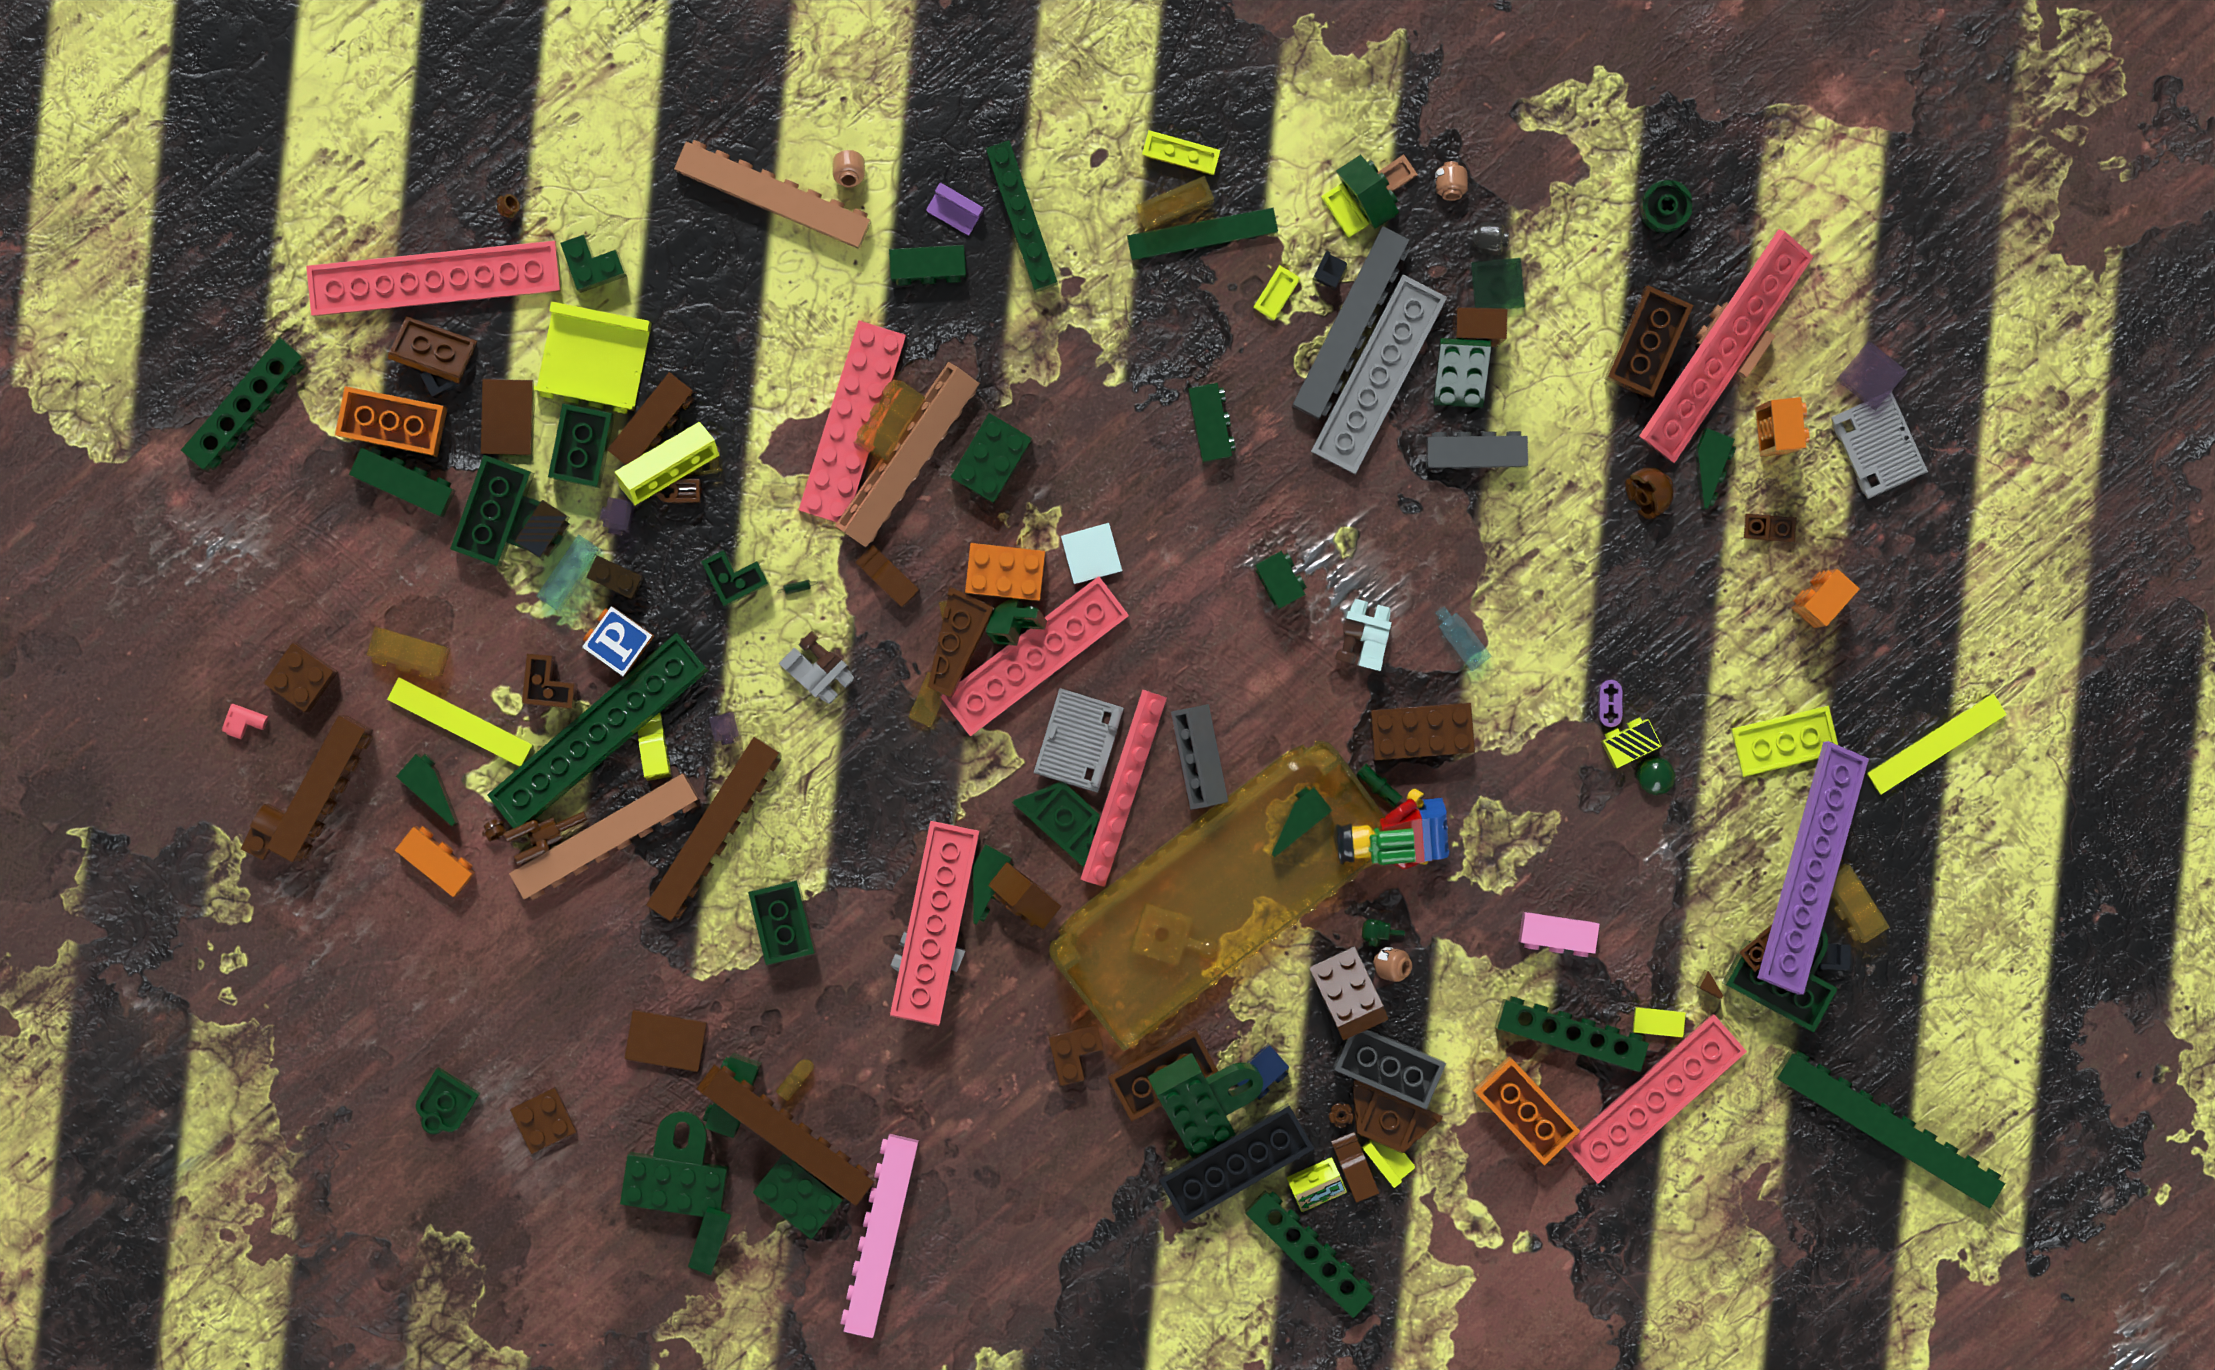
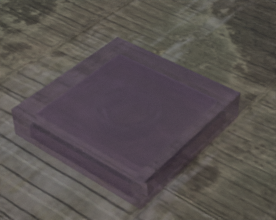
(1872, 375)

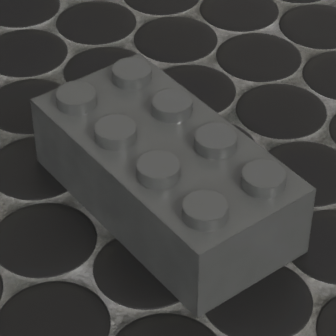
(1390, 1066)

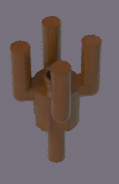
(542, 834)

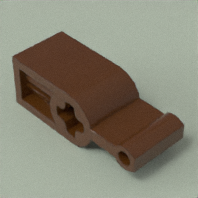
(683, 497)
(887, 576)
(1355, 1167)

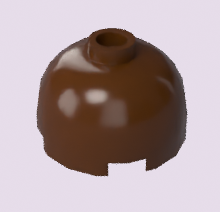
(1651, 491)

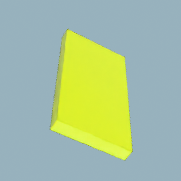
(1783, 740)

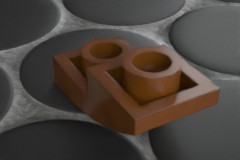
(1770, 528)
(1754, 951)

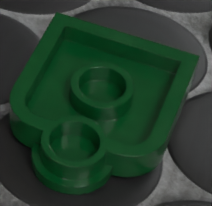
(445, 1102)

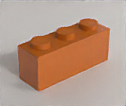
(435, 860)

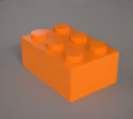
(1005, 572)
(1825, 597)

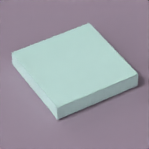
(1091, 553)

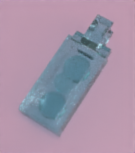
(1462, 639)

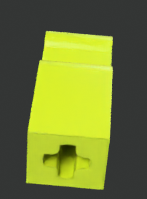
(654, 750)

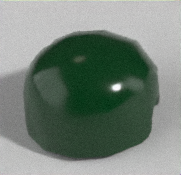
(1655, 775)

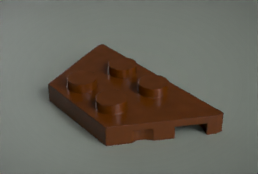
(1390, 1118)

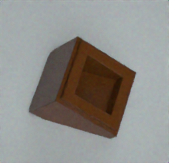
(1709, 985)

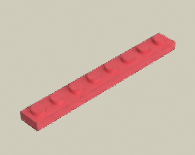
(1123, 788)

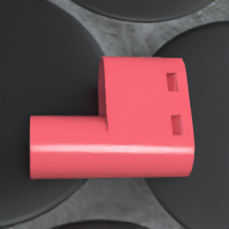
(239, 718)

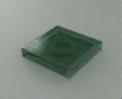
(1498, 284)

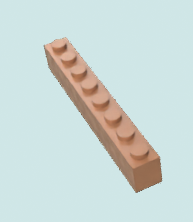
(773, 195)
(917, 444)
(604, 836)

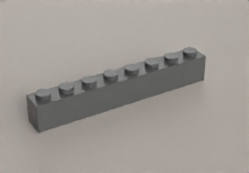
(1350, 323)

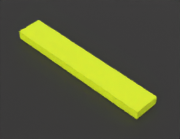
(460, 722)
(1936, 743)

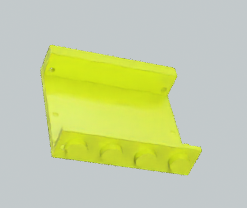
(593, 357)

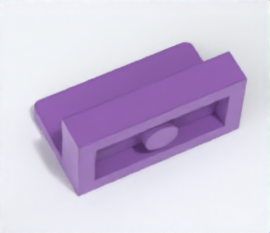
(954, 209)

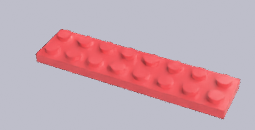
(861, 385)
(1036, 657)
(934, 923)
(1655, 1098)

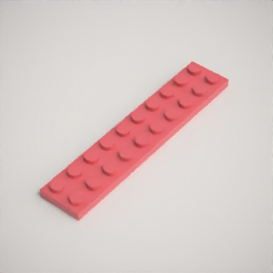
(433, 278)
(1726, 346)

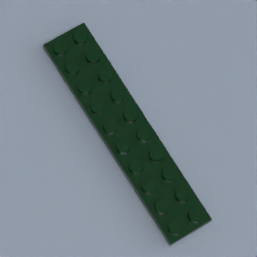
(598, 732)

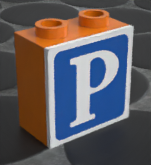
(617, 640)

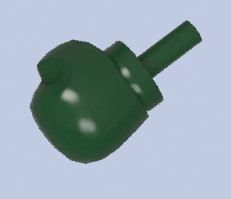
(1376, 931)

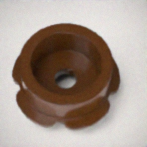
(508, 205)
(494, 830)
(1346, 1119)

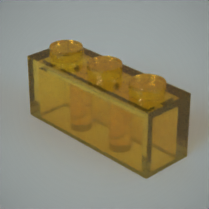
(1174, 203)
(889, 419)
(408, 653)
(1856, 906)

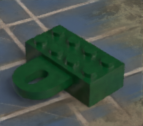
(495, 512)
(1802, 1009)
(1201, 1104)
(675, 1176)

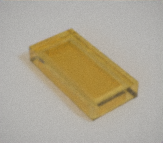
(926, 704)

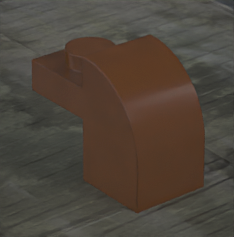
(262, 830)

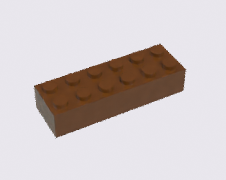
(320, 788)

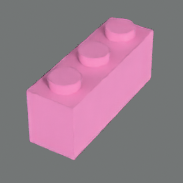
(1558, 934)

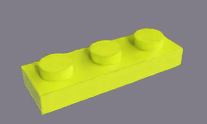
(1181, 152)

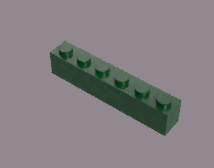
(1021, 216)

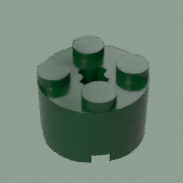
(1680, 206)

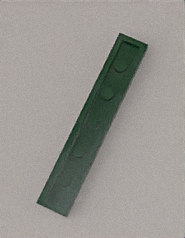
(1202, 234)

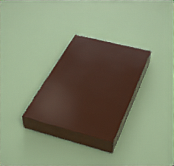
(432, 349)
(507, 417)
(665, 1040)

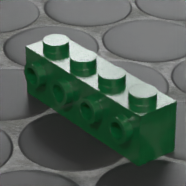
(402, 482)

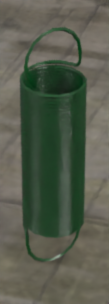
(797, 587)

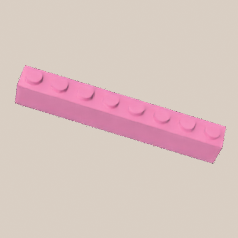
(881, 1235)

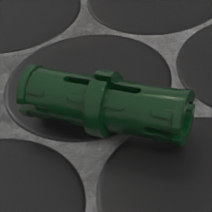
(1379, 785)

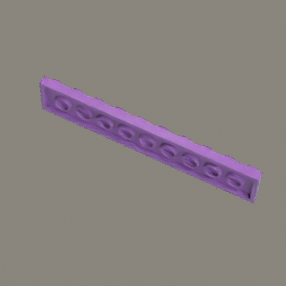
(1813, 868)

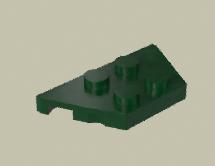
(1062, 817)

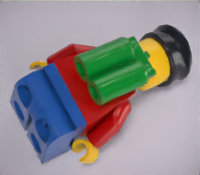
(1405, 835)

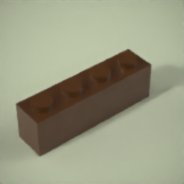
(652, 419)

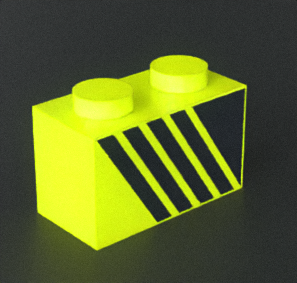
(1630, 743)

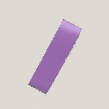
(1603, 703)

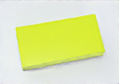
(1345, 210)
(1276, 292)
(1659, 1022)

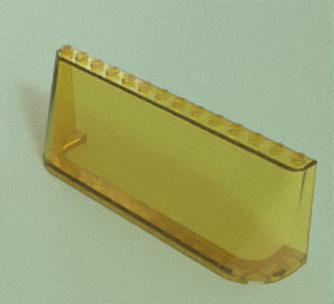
(1223, 880)

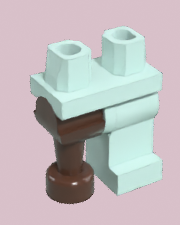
(1369, 630)

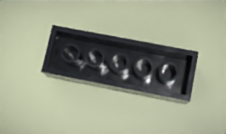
(1236, 1163)

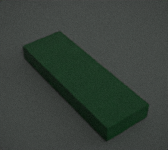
(709, 1241)

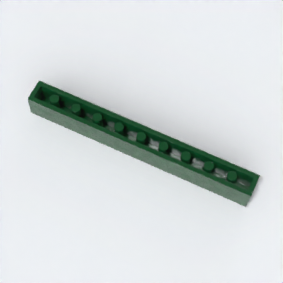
(1888, 1129)

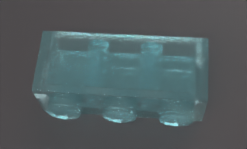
(569, 572)

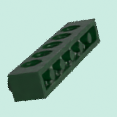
(197, 446)
(1631, 1058)
(1352, 1301)

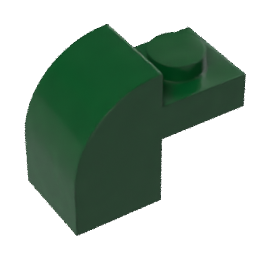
(1010, 618)

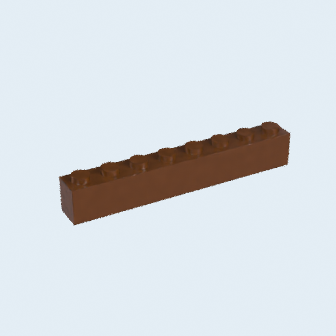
(713, 829)
(784, 1134)

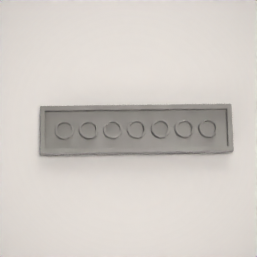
(1378, 374)

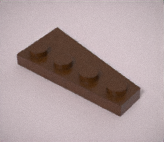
(960, 633)

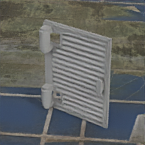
(1879, 446)
(1078, 740)

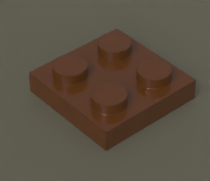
(543, 1120)

